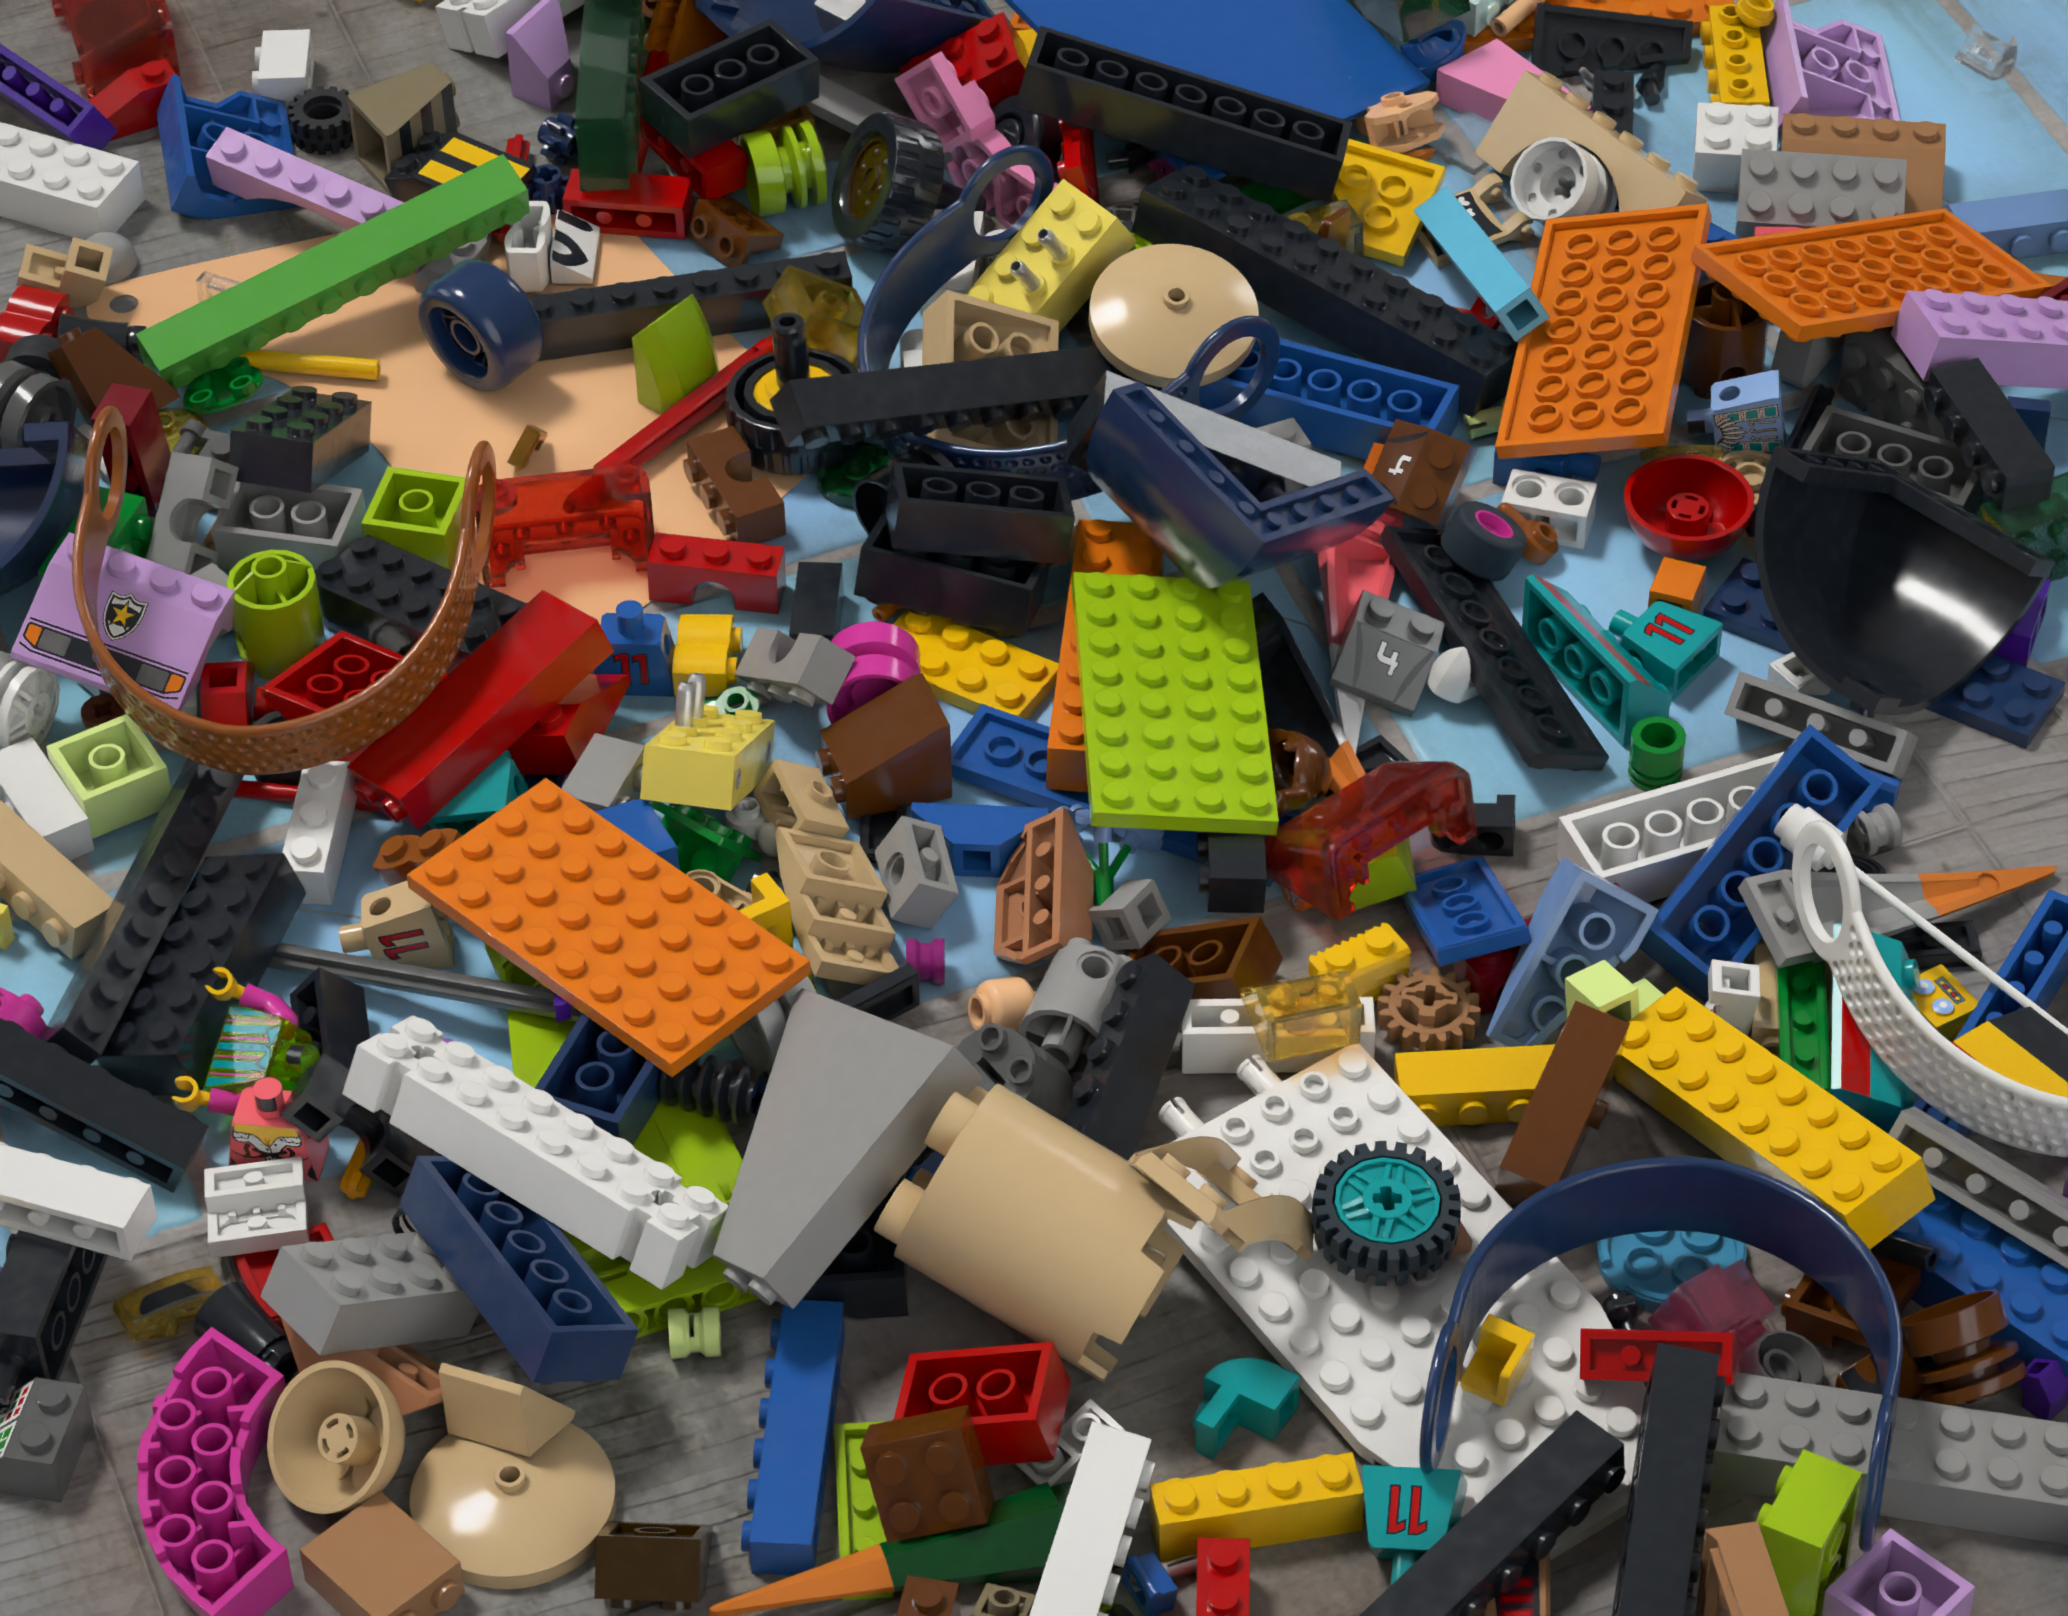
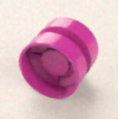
(882, 661)

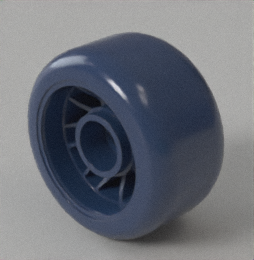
(481, 325)

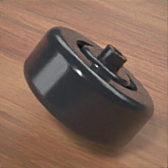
(1025, 128)

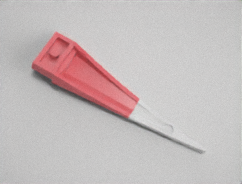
(1344, 575)

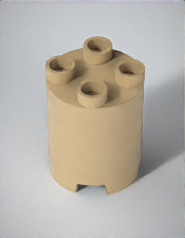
(1036, 1225)

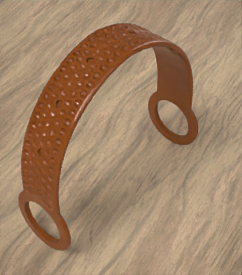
(311, 738)

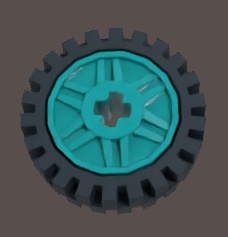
(1386, 1213)

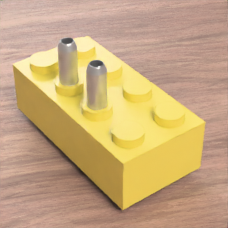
(1055, 257)
(706, 754)

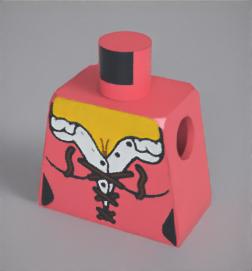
(264, 1135)

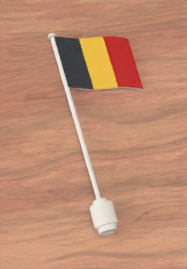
(2018, 1045)

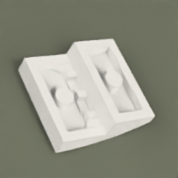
(256, 1206)

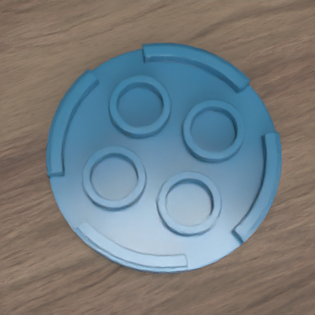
(1660, 1261)

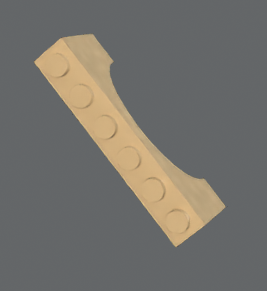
(1543, 110)

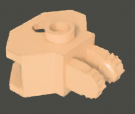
(1401, 121)

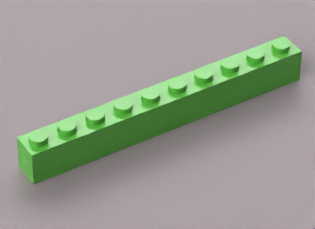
(334, 273)

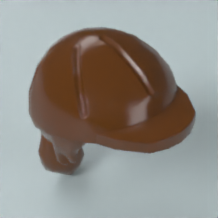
(1299, 770)

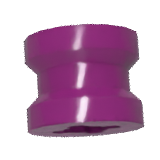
(927, 959)

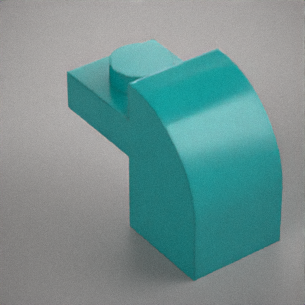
(1247, 1395)

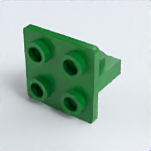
(704, 841)

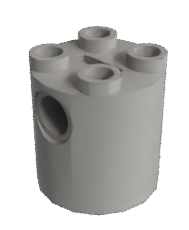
(1070, 1002)

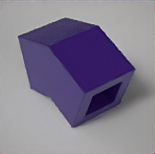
(2044, 1388)

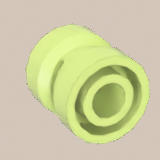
(706, 1332)

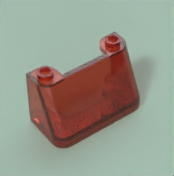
(116, 38)
(569, 514)
(1330, 844)

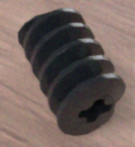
(716, 1091)

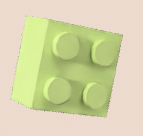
(112, 774)

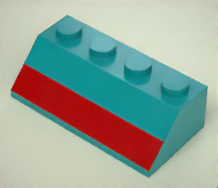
(1590, 660)
(1857, 1071)

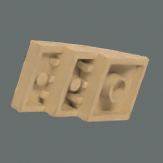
(836, 906)

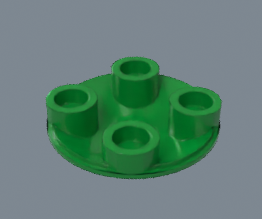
(223, 387)

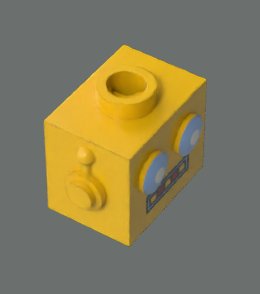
(1944, 1001)

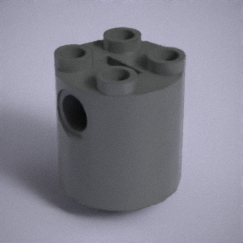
(1020, 1066)

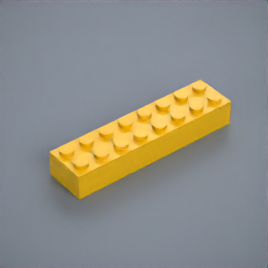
(1769, 1116)

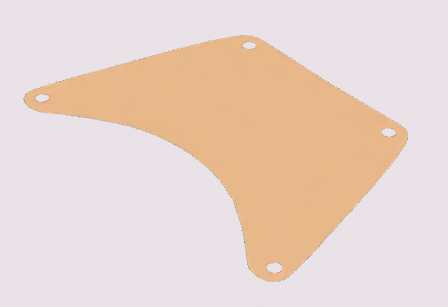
(434, 420)

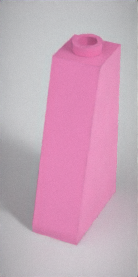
(1483, 79)

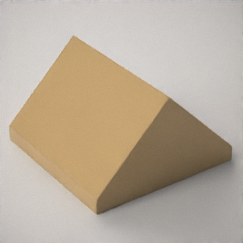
(499, 1411)

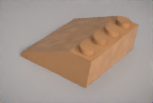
(1918, 142)

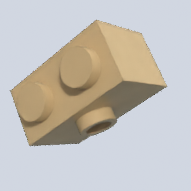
(800, 800)

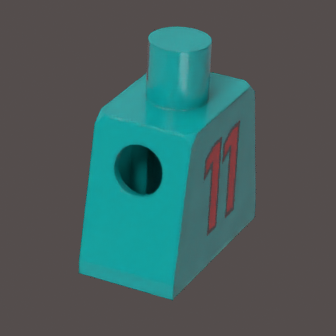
(1669, 643)
(1409, 1511)

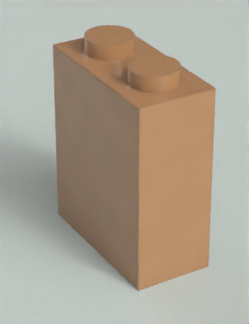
(382, 1564)

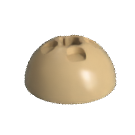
(334, 1437)

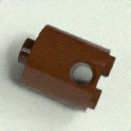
(1723, 340)

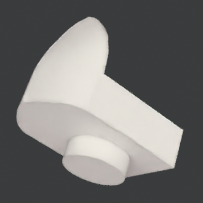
(1451, 676)

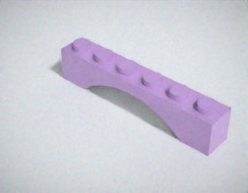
(262, 171)

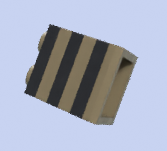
(397, 113)

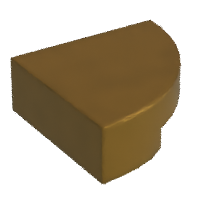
(530, 440)

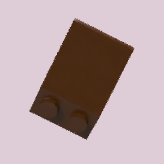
(1218, 955)

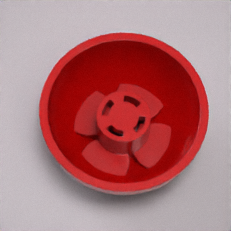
(1688, 506)

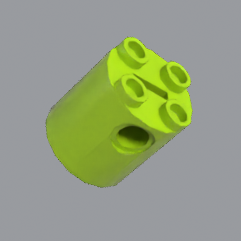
(275, 610)

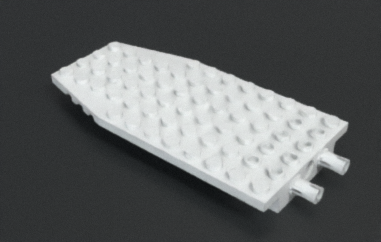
(1369, 1346)

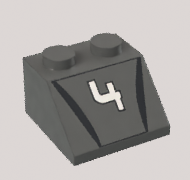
(1386, 653)

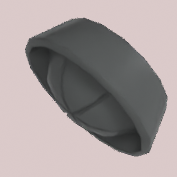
(1782, 1355)

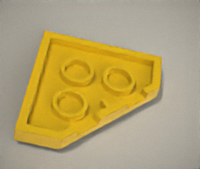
(1384, 193)

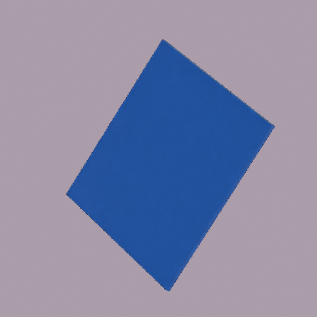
(1285, 49)

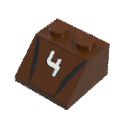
(1423, 472)

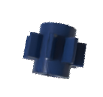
(558, 138)
(548, 186)

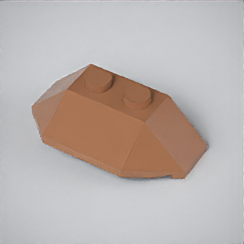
(1043, 892)
(401, 1368)

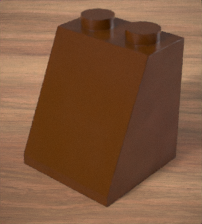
(889, 752)

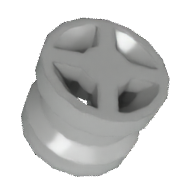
(1876, 830)

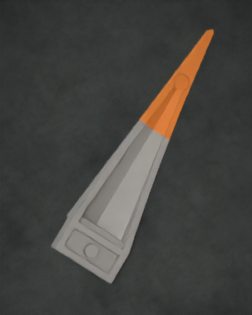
(1929, 894)

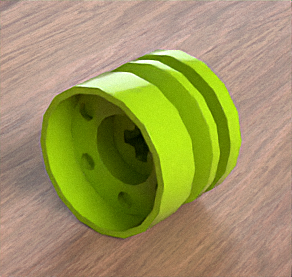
(791, 167)

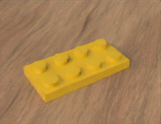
(978, 669)

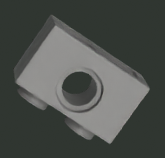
(916, 872)

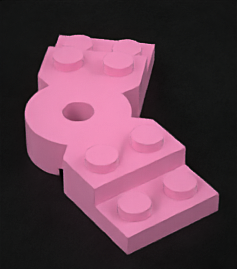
(967, 131)

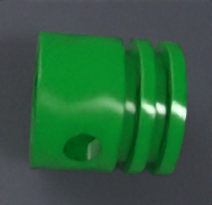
(1656, 753)

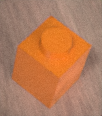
(1679, 584)

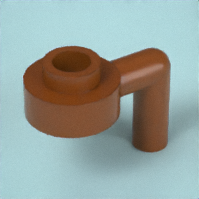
(1540, 536)

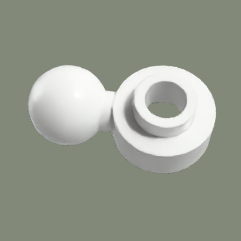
(750, 820)

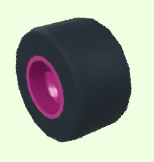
(1483, 541)

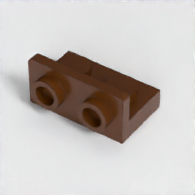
(731, 230)

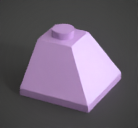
(540, 56)

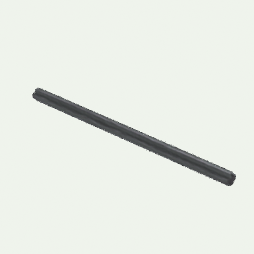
(419, 980)

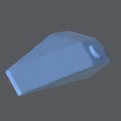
(1572, 928)

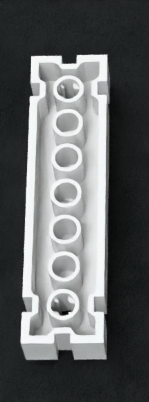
(536, 1150)

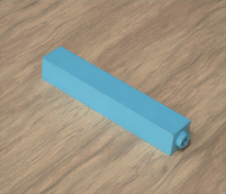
(1481, 264)

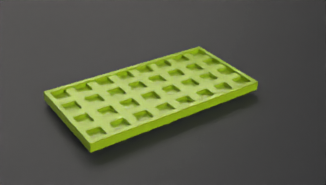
(1172, 705)

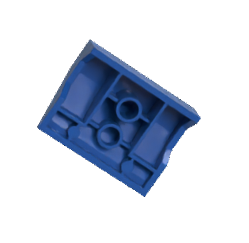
(189, 131)

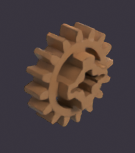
(1428, 1011)

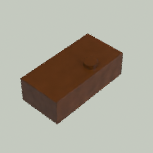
(1563, 1104)

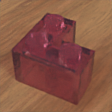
(1716, 1302)

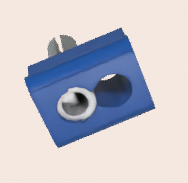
(1152, 1582)

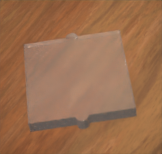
(1460, 142)

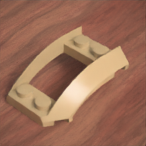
(1215, 1161)

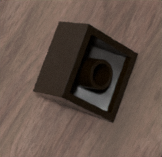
(652, 1563)

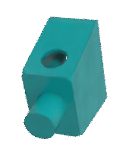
(482, 797)

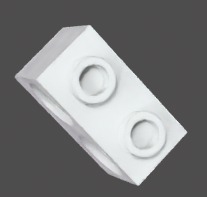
(1558, 501)

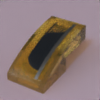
(162, 1304)

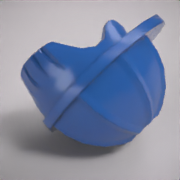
(1436, 47)

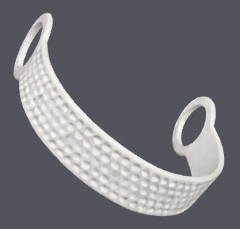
(1902, 1036)

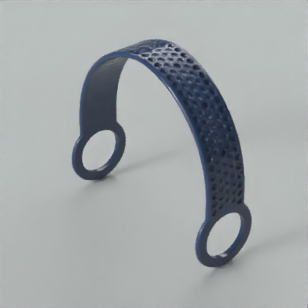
(950, 245)
(1676, 1196)

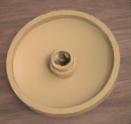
(1161, 306)
(512, 1514)

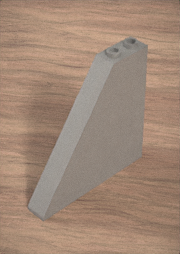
(830, 1141)

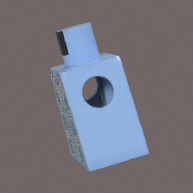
(1743, 414)

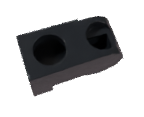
(1494, 830)

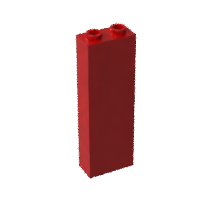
(480, 710)

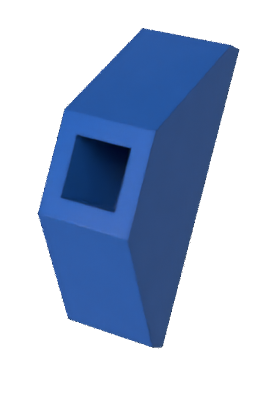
(978, 835)

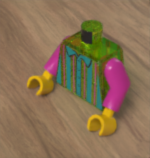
(254, 1044)

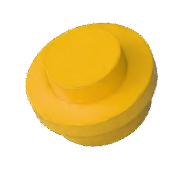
(1755, 12)

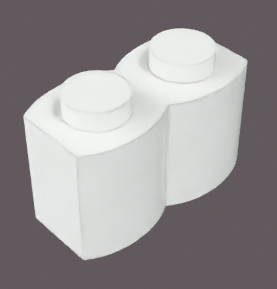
(529, 248)

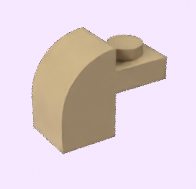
(77, 273)

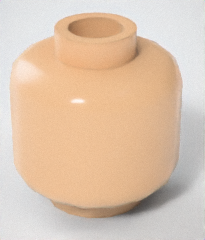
(1000, 1002)

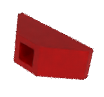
(227, 692)

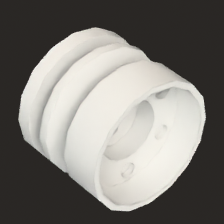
(1561, 181)
(26, 701)

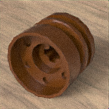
(1964, 1356)

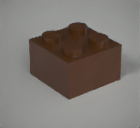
(927, 1474)

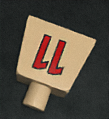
(401, 929)

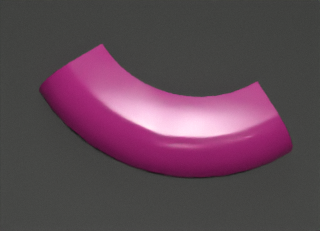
(198, 1475)

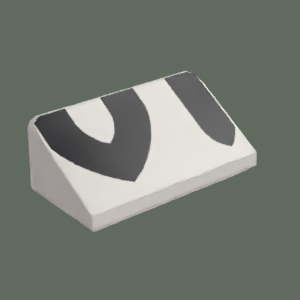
(573, 250)

